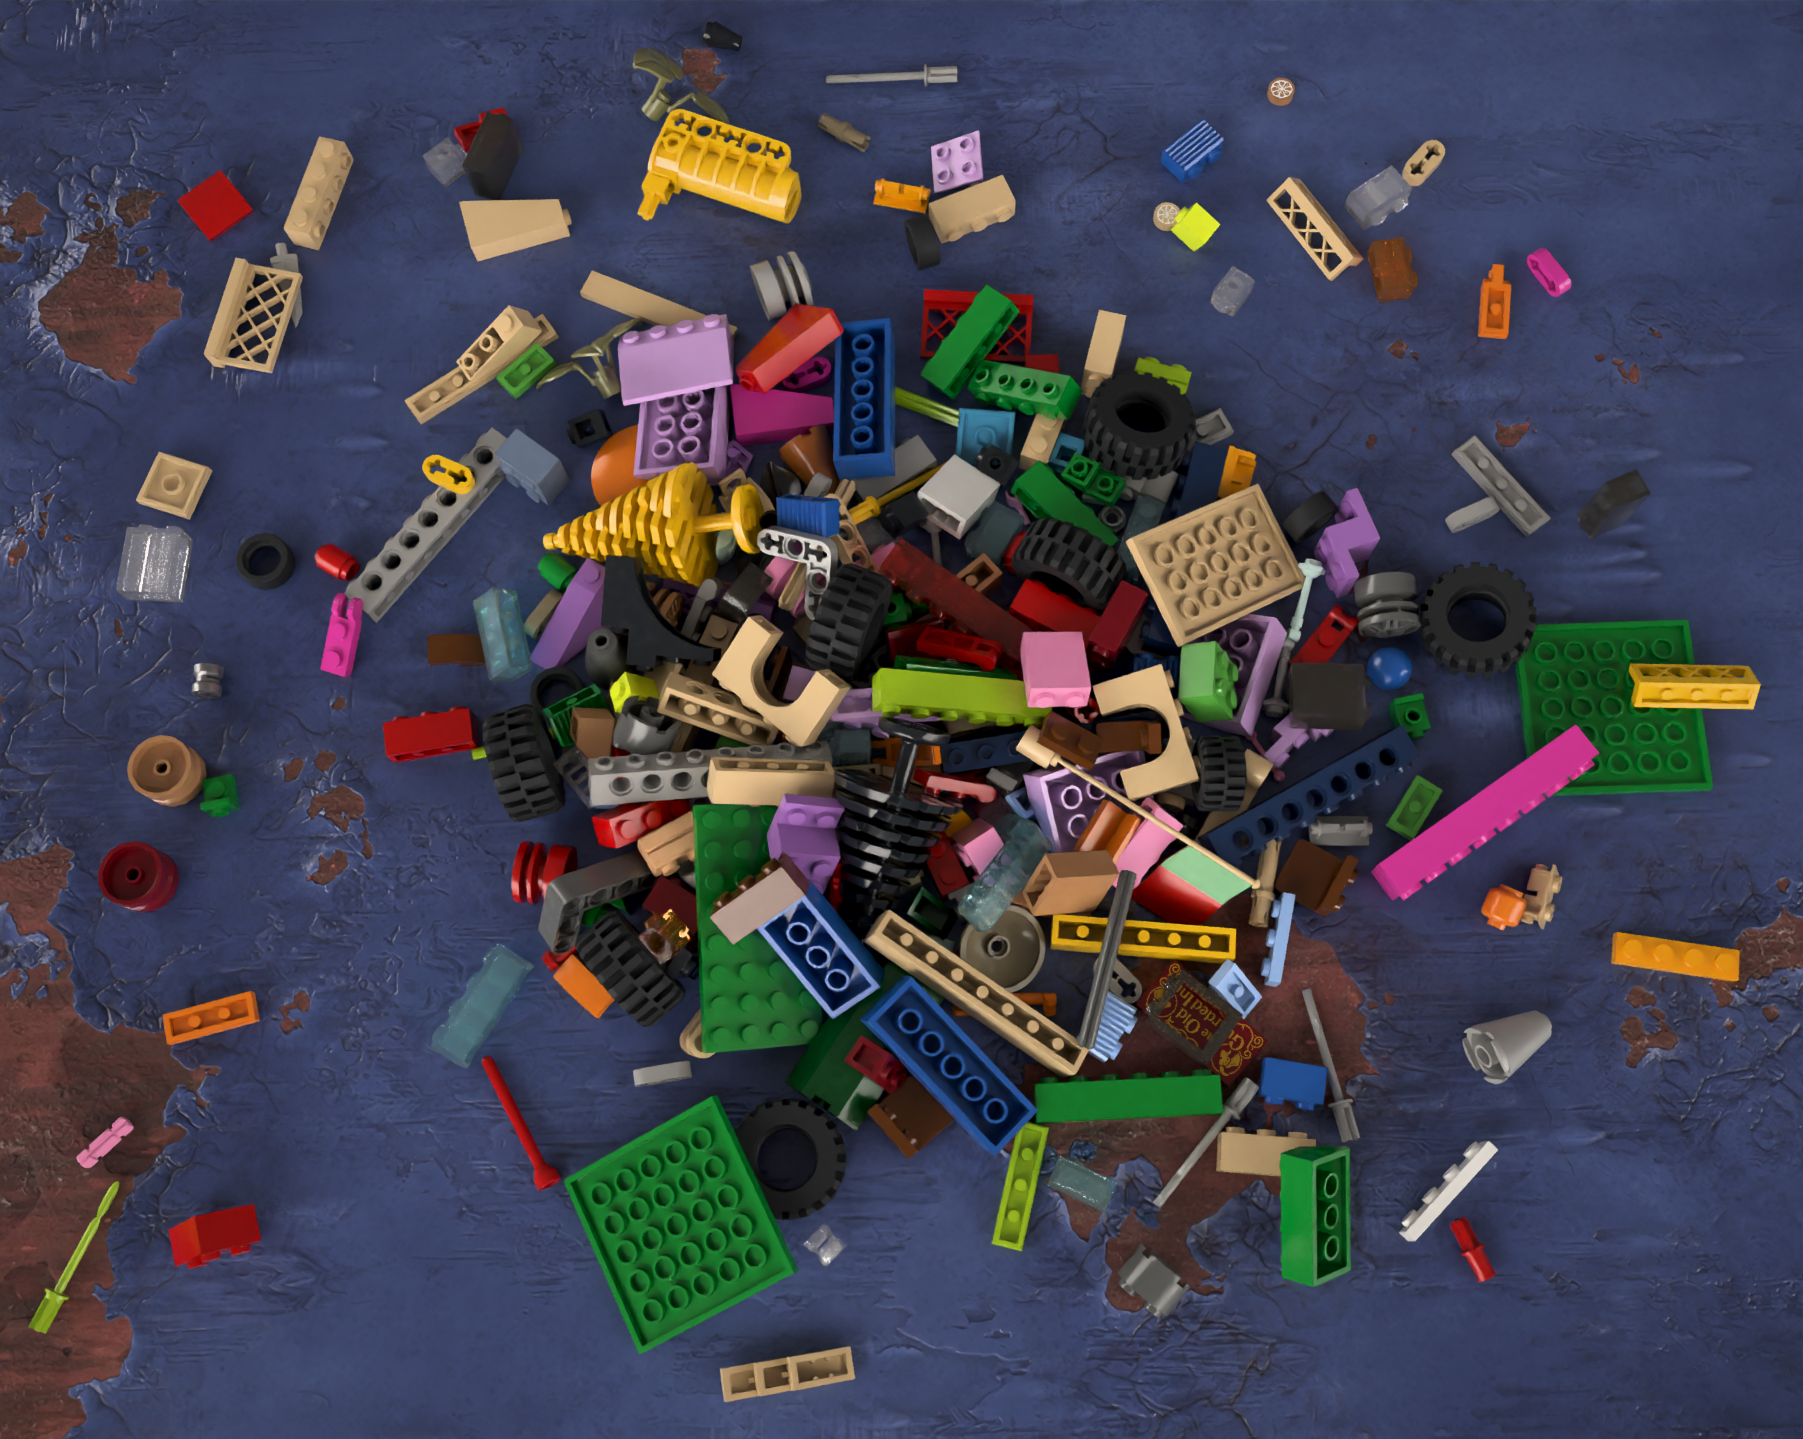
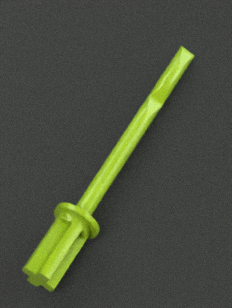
(55, 1297)

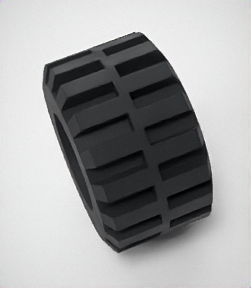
(1222, 773)

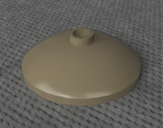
(1018, 951)

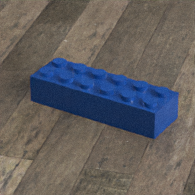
(864, 400)
(949, 1064)

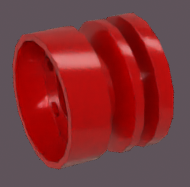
(536, 868)

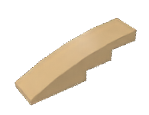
(787, 1374)

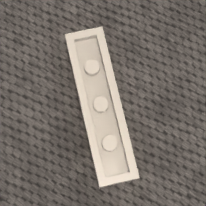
(1455, 1180)

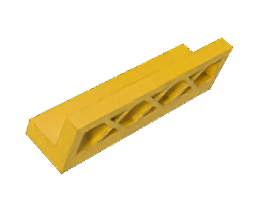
(1694, 689)

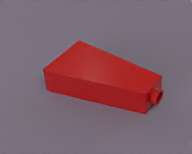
(788, 346)

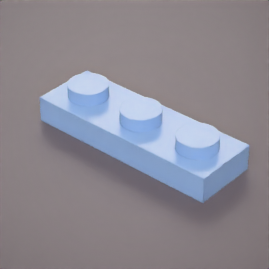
(1277, 939)

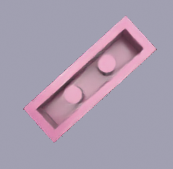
(1147, 842)

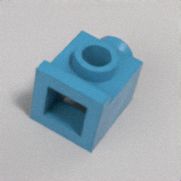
(1064, 450)

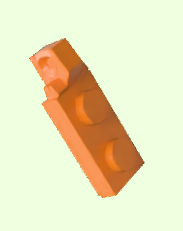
(1494, 305)

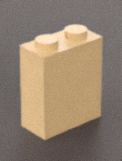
(1103, 350)

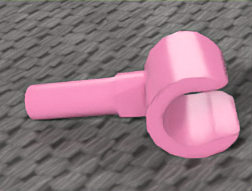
(1014, 502)

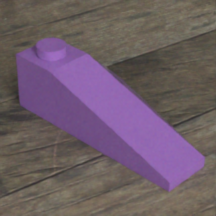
(573, 619)

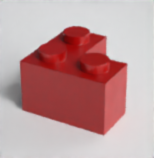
(209, 1234)

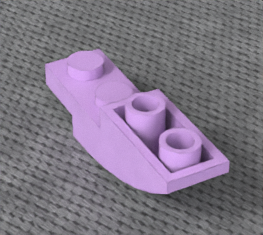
(1286, 739)

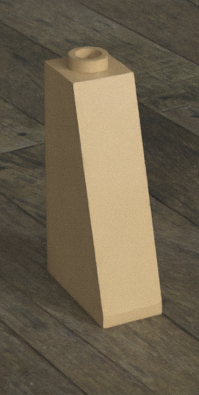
(513, 225)

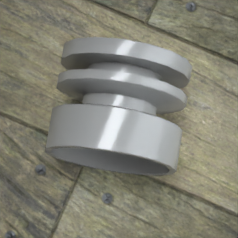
(781, 285)

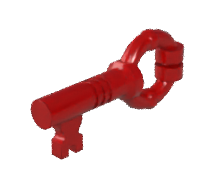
(834, 890)

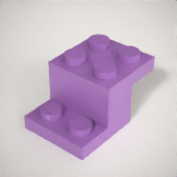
(1346, 543)
(807, 834)

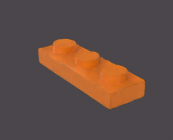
(211, 1018)

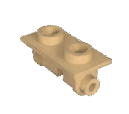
(1540, 906)

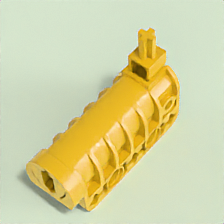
(720, 168)

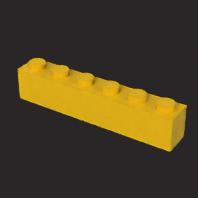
(1145, 939)

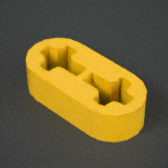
(446, 479)

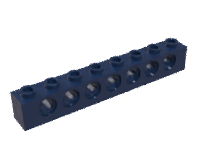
(1393, 744)
(1000, 746)

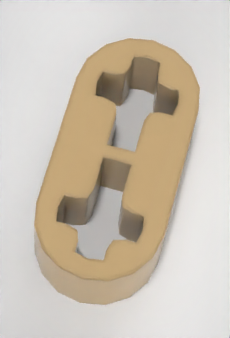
(1419, 160)

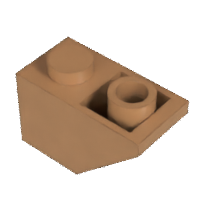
(593, 731)

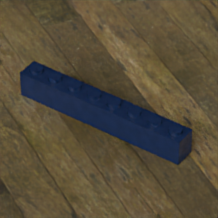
(1196, 489)

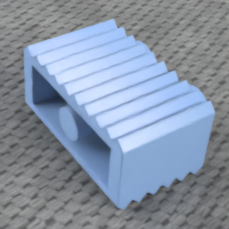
(1115, 1019)

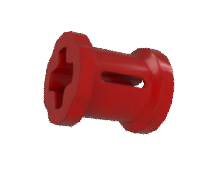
(1086, 713)

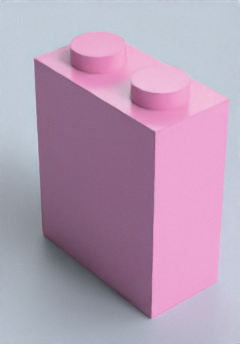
(1055, 669)

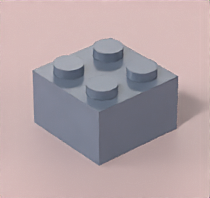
(532, 468)

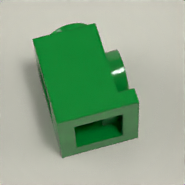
(1399, 711)

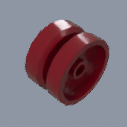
(138, 877)

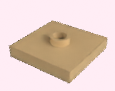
(174, 485)

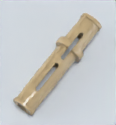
(1264, 893)

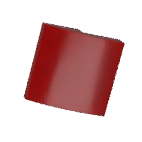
(215, 206)

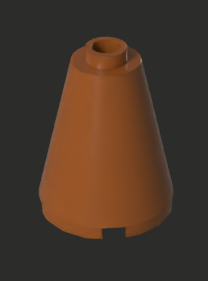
(811, 454)

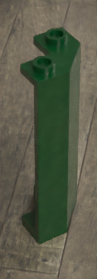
(822, 1072)

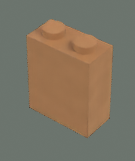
(1070, 882)

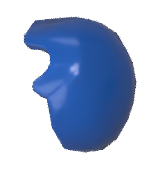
(1389, 668)

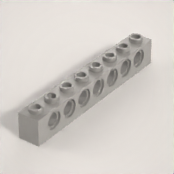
(431, 538)
(666, 783)

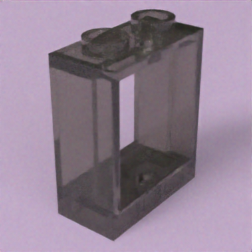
(1217, 1038)

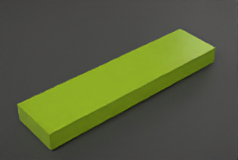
(1020, 1186)

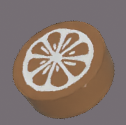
(1280, 91)

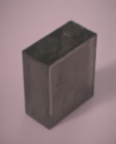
(492, 156)
(1328, 696)

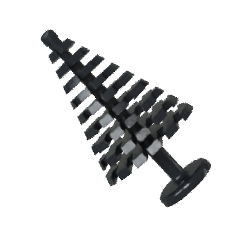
(888, 826)

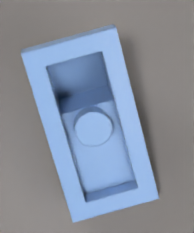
(1234, 988)

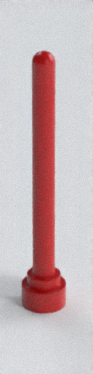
(544, 1174)

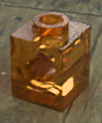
(665, 935)

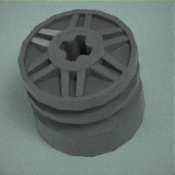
(1387, 605)

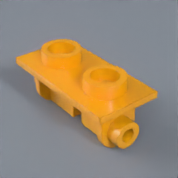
(901, 196)

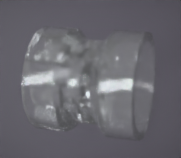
(830, 1249)

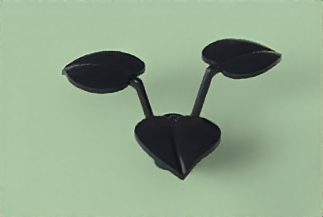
(775, 483)

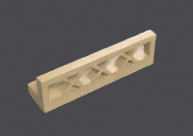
(1321, 220)

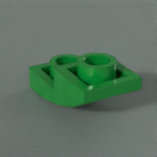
(1093, 480)

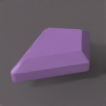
(737, 458)

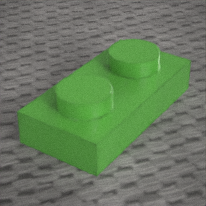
(526, 370)
(1414, 807)

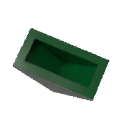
(930, 913)

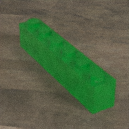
(1127, 1098)

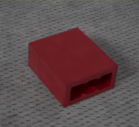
(1116, 626)

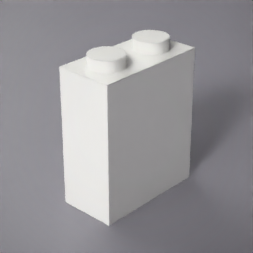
(957, 496)

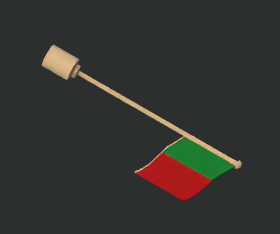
(1184, 886)

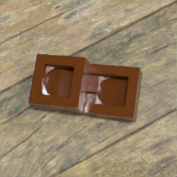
(455, 649)

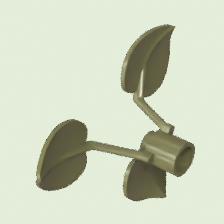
(659, 101)
(604, 377)

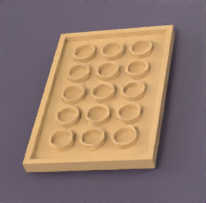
(1216, 564)

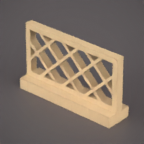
(231, 310)

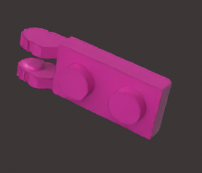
(342, 636)

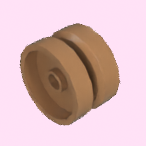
(166, 771)

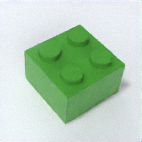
(1207, 682)

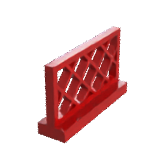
(959, 302)

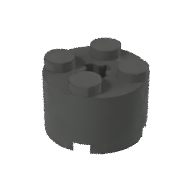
(643, 729)
(1153, 1281)

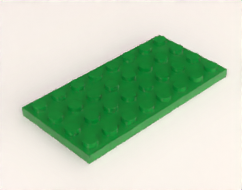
(744, 987)

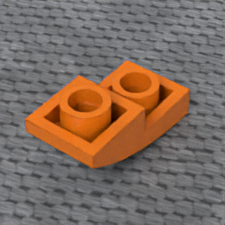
(583, 986)

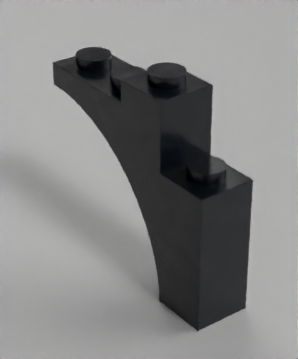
(631, 607)

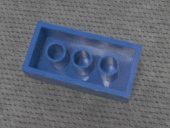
(823, 952)

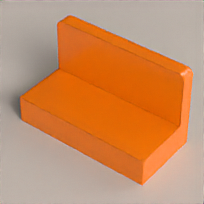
(1108, 830)

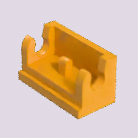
(1237, 472)

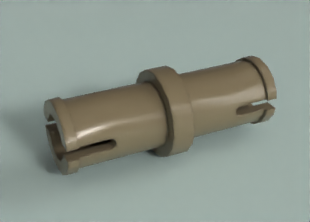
(844, 132)

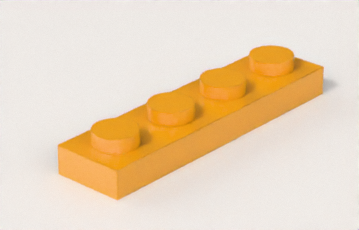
(1675, 956)

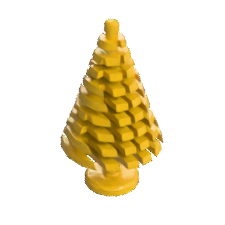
(666, 525)

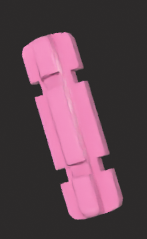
(105, 1142)

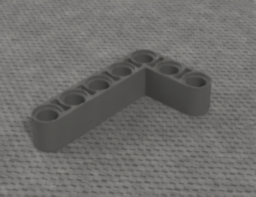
(588, 888)

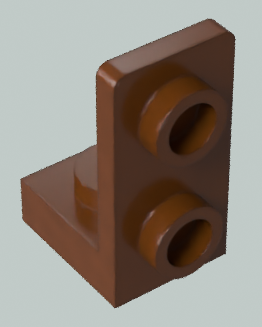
(1130, 736)

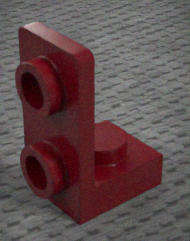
(877, 1065)

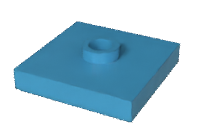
(982, 428)

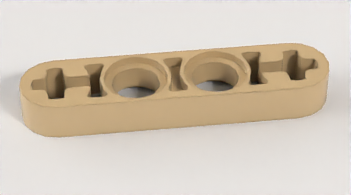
(855, 542)

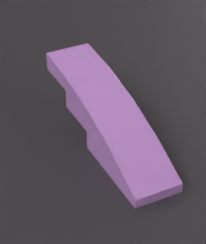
(858, 708)

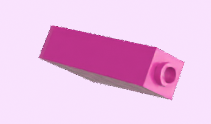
(777, 415)

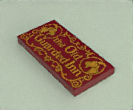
(1197, 1021)

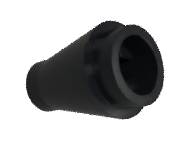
(721, 37)

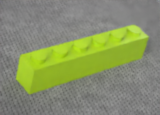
(953, 698)

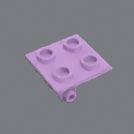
(957, 162)

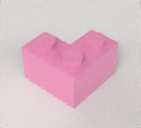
(976, 845)

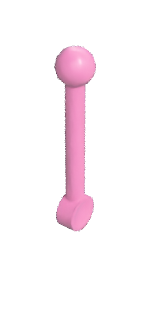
(1278, 775)

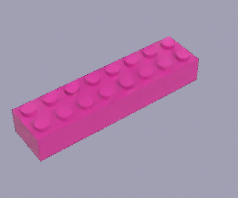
(1491, 808)

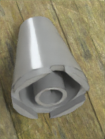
(1505, 1043)

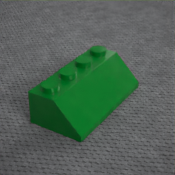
(1315, 1213)

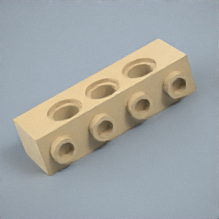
(713, 710)

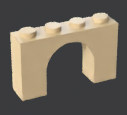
(742, 673)
(1151, 690)

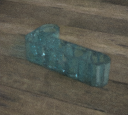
(1006, 873)

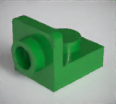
(220, 795)

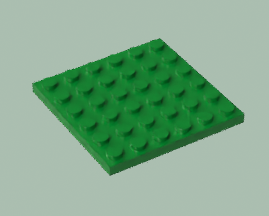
(1584, 680)
(680, 1225)

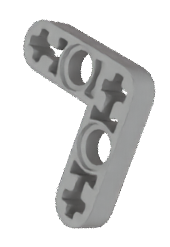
(815, 561)

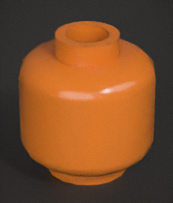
(1503, 907)

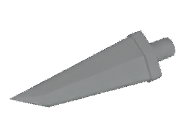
(288, 262)

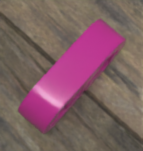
(1548, 272)
(807, 376)

